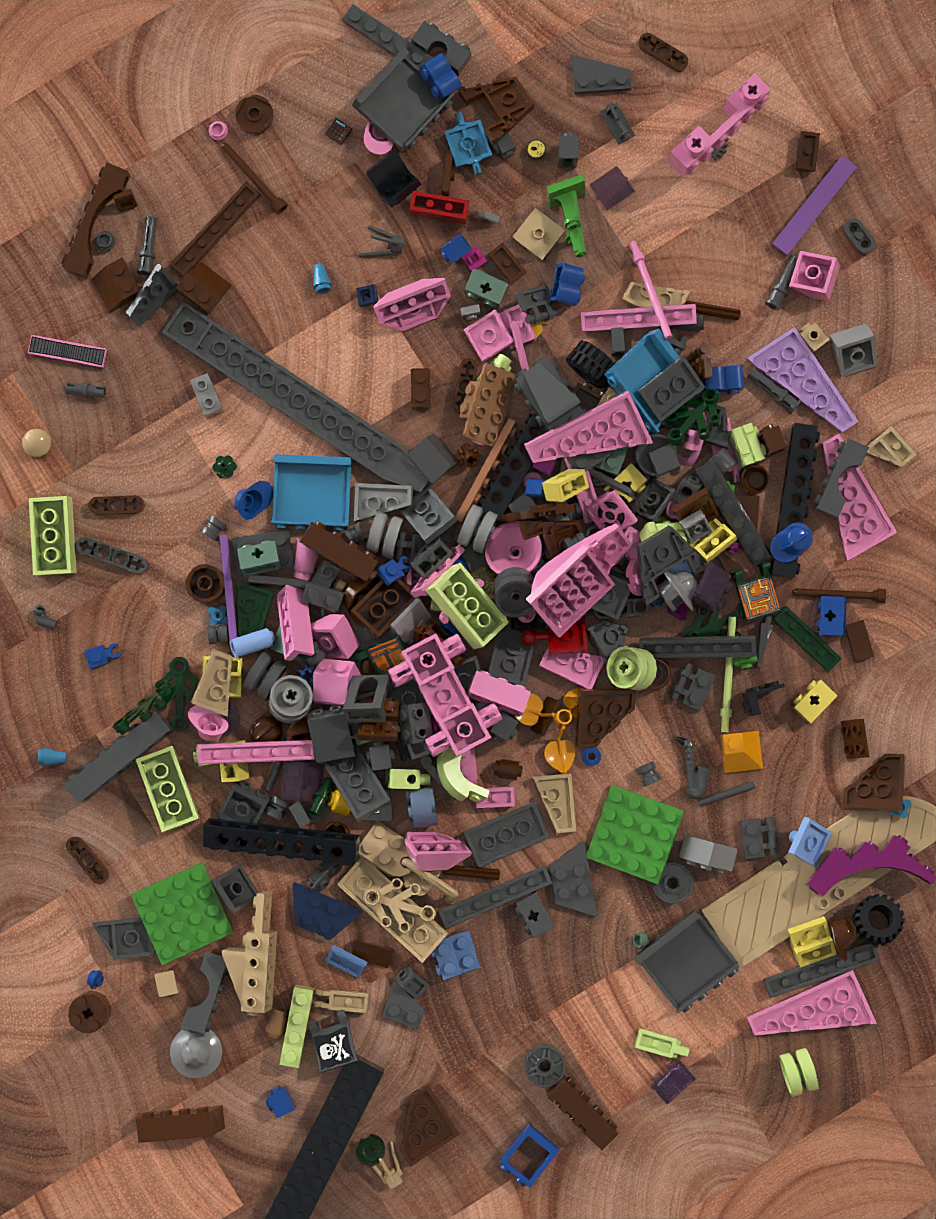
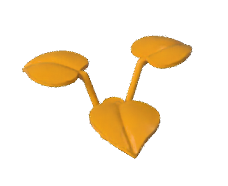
(560, 753)

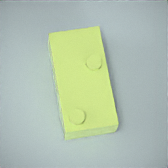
(52, 535)
(467, 606)
(168, 789)

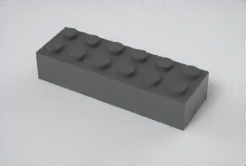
(118, 758)

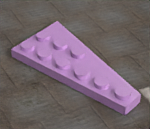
(797, 370)

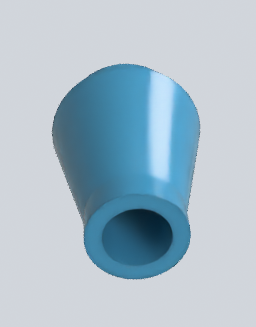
(321, 281)
(51, 757)

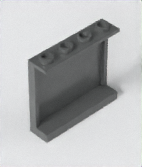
(400, 102)
(687, 961)

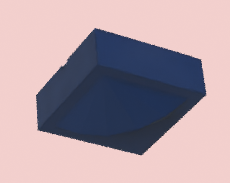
(367, 295)

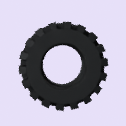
(590, 363)
(884, 906)

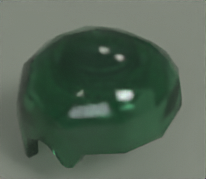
(370, 1150)

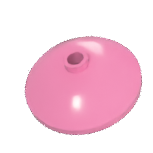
(507, 540)

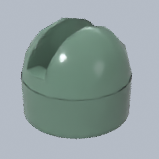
(640, 940)

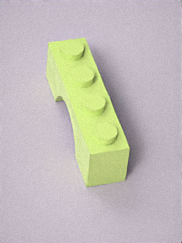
(296, 1026)

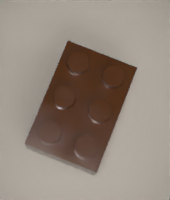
(382, 607)

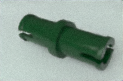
(321, 797)

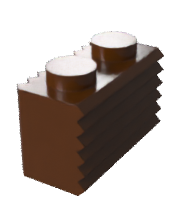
(420, 389)
(772, 440)

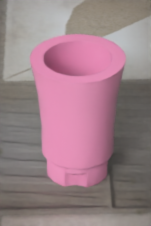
(304, 562)

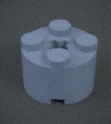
(421, 808)

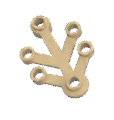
(396, 904)

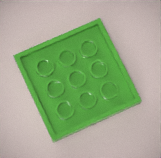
(635, 834)
(182, 913)

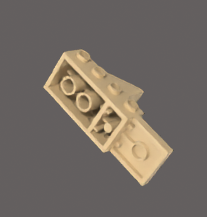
(254, 966)

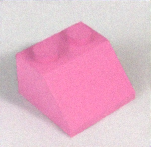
(815, 275)
(335, 636)
(332, 681)

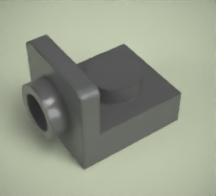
(412, 982)

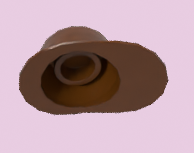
(357, 590)
(268, 729)
(844, 935)

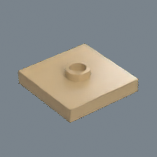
(538, 234)

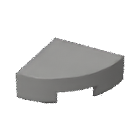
(478, 215)

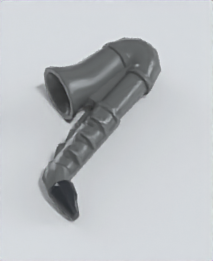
(698, 779)

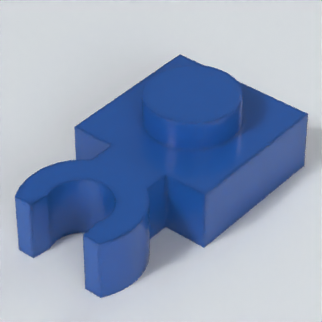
(393, 571)
(99, 655)

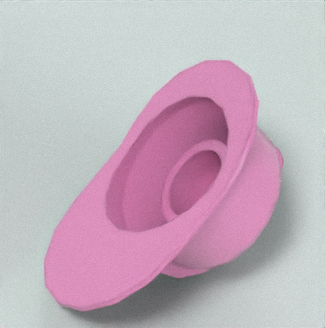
(376, 141)
(208, 723)

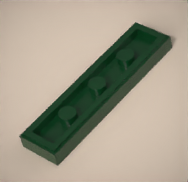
(806, 639)

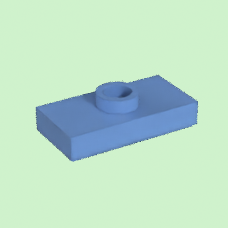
(346, 961)

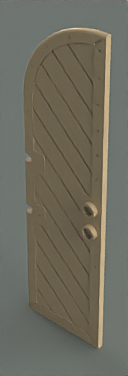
(776, 899)

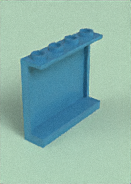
(640, 366)
(311, 491)

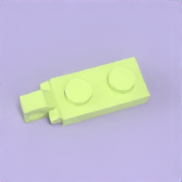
(660, 1044)

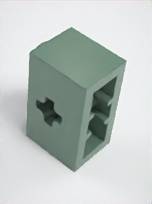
(480, 280)
(268, 560)

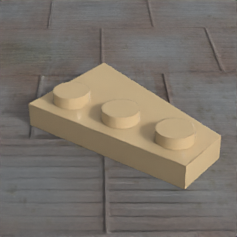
(638, 296)
(215, 683)
(558, 800)

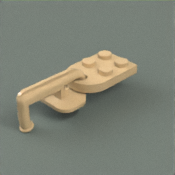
(386, 850)

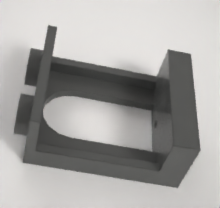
(367, 712)

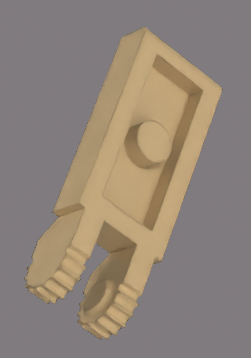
(343, 1000)

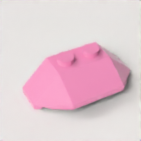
(413, 304)
(435, 850)

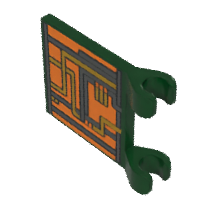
(757, 595)
(383, 655)

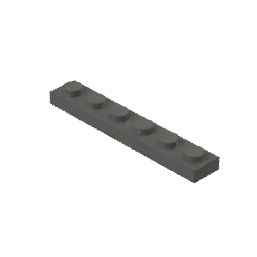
(383, 35)
(733, 512)
(700, 646)
(495, 896)
(820, 970)

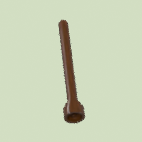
(278, 205)
(877, 596)

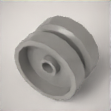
(480, 530)
(381, 534)
(295, 689)

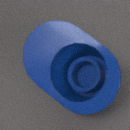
(253, 499)
(791, 542)

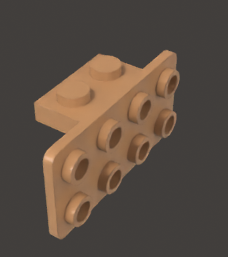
(487, 404)

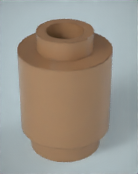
(277, 1023)

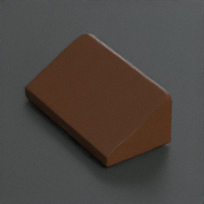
(549, 706)
(372, 953)

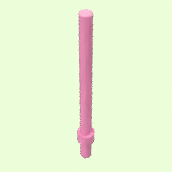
(639, 260)

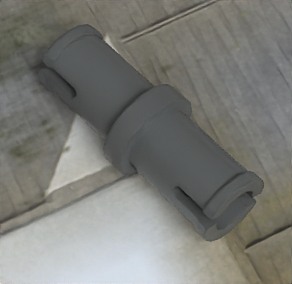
(85, 390)

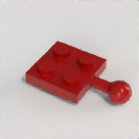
(571, 642)

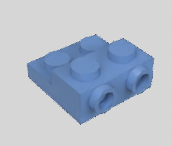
(456, 955)

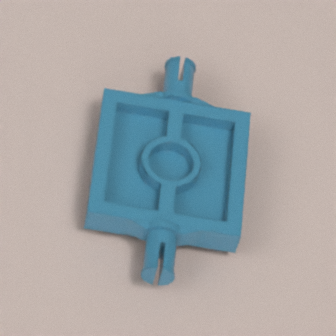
(468, 143)

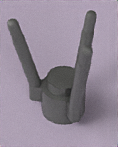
(394, 242)

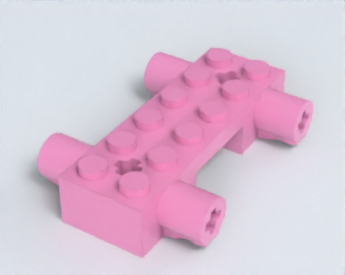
(739, 108)
(445, 695)

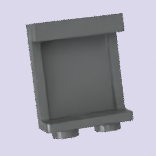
(330, 734)

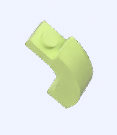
(453, 780)

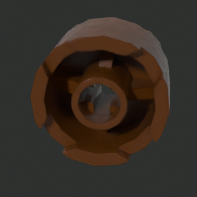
(196, 579)
(99, 1007)

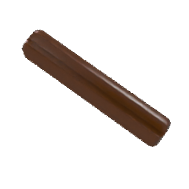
(717, 311)
(474, 872)

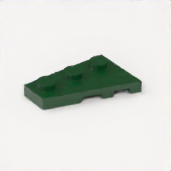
(252, 608)

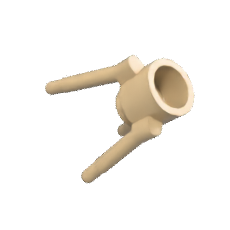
(391, 1176)

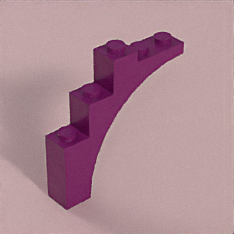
(893, 856)

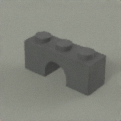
(429, 37)

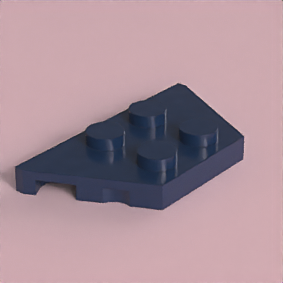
(320, 912)

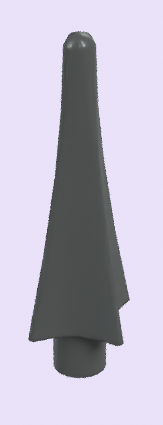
(764, 634)

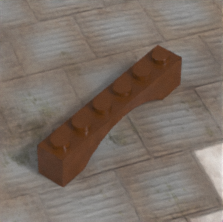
(80, 258)

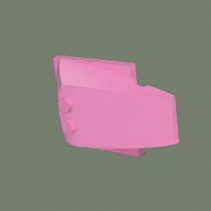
(577, 578)

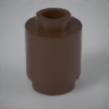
(508, 769)

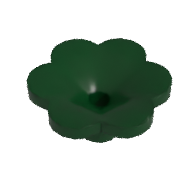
(226, 471)

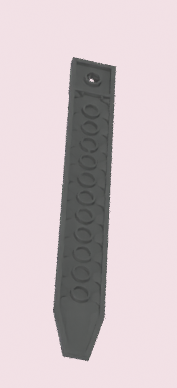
(293, 397)

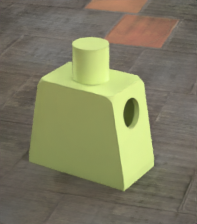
(397, 778)

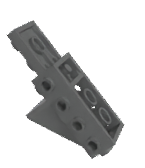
(553, 404)

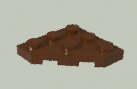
(600, 713)
(879, 786)
(426, 1126)

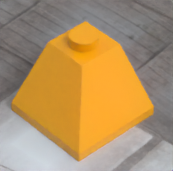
(741, 751)

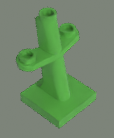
(566, 196)

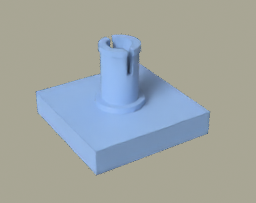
(809, 841)

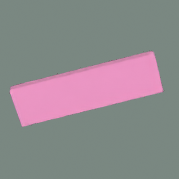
(294, 623)

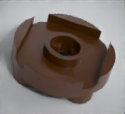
(245, 120)

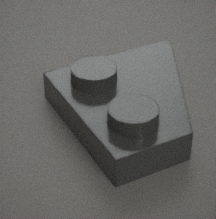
(402, 1007)

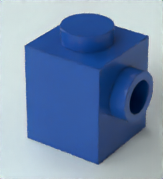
(455, 248)
(280, 1101)

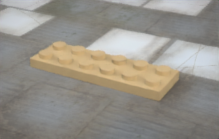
(423, 936)

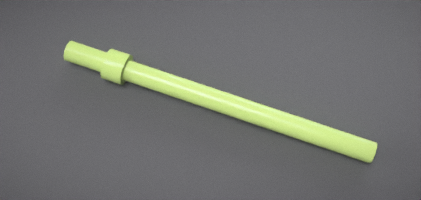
(726, 712)

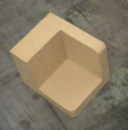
(166, 983)

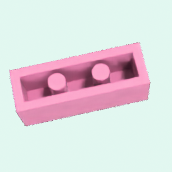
(498, 691)

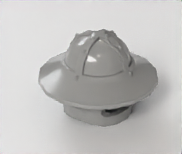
(678, 589)
(196, 1054)

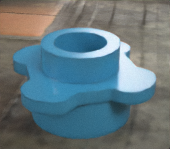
(221, 611)
(906, 804)

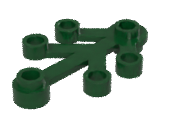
(709, 400)
(714, 624)
(179, 690)
(144, 706)

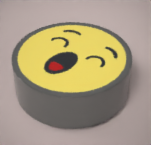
(536, 149)

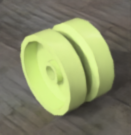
(631, 668)
(799, 1072)

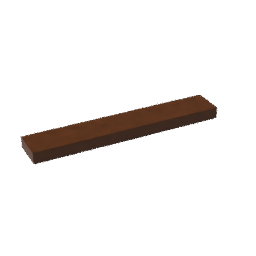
(215, 229)

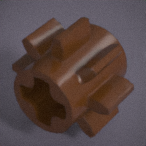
(467, 455)

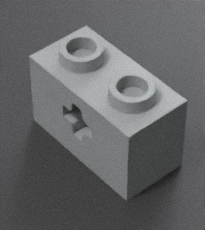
(207, 395)

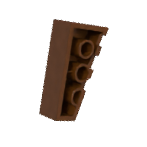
(339, 551)
(583, 1112)
(180, 1124)

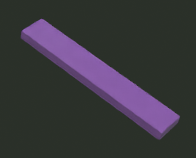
(814, 205)
(230, 605)

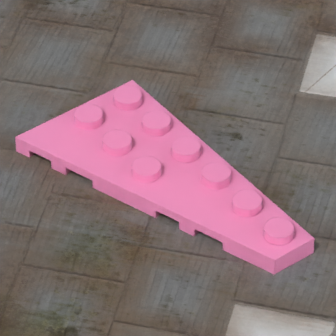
(598, 430)
(862, 518)
(823, 1006)

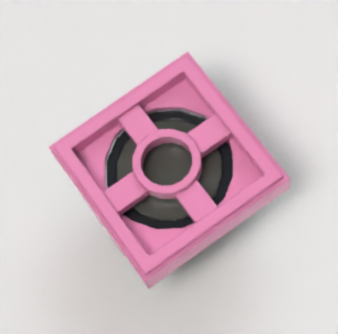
(612, 510)

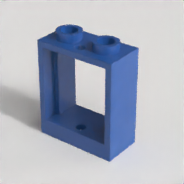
(542, 1140)

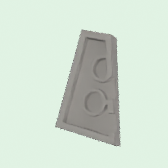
(380, 498)

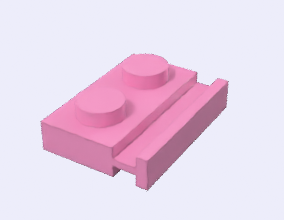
(516, 314)

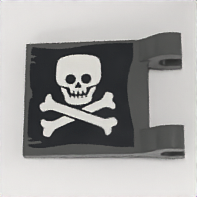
(333, 1044)

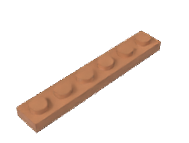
(490, 465)

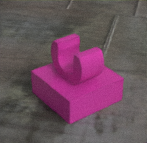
(474, 259)

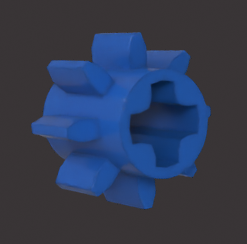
(304, 672)

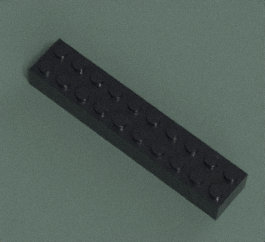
(326, 1140)

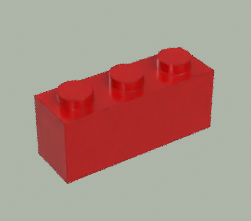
(439, 207)

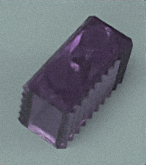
(672, 1081)

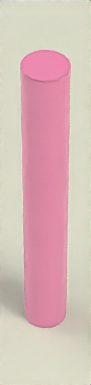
(519, 345)

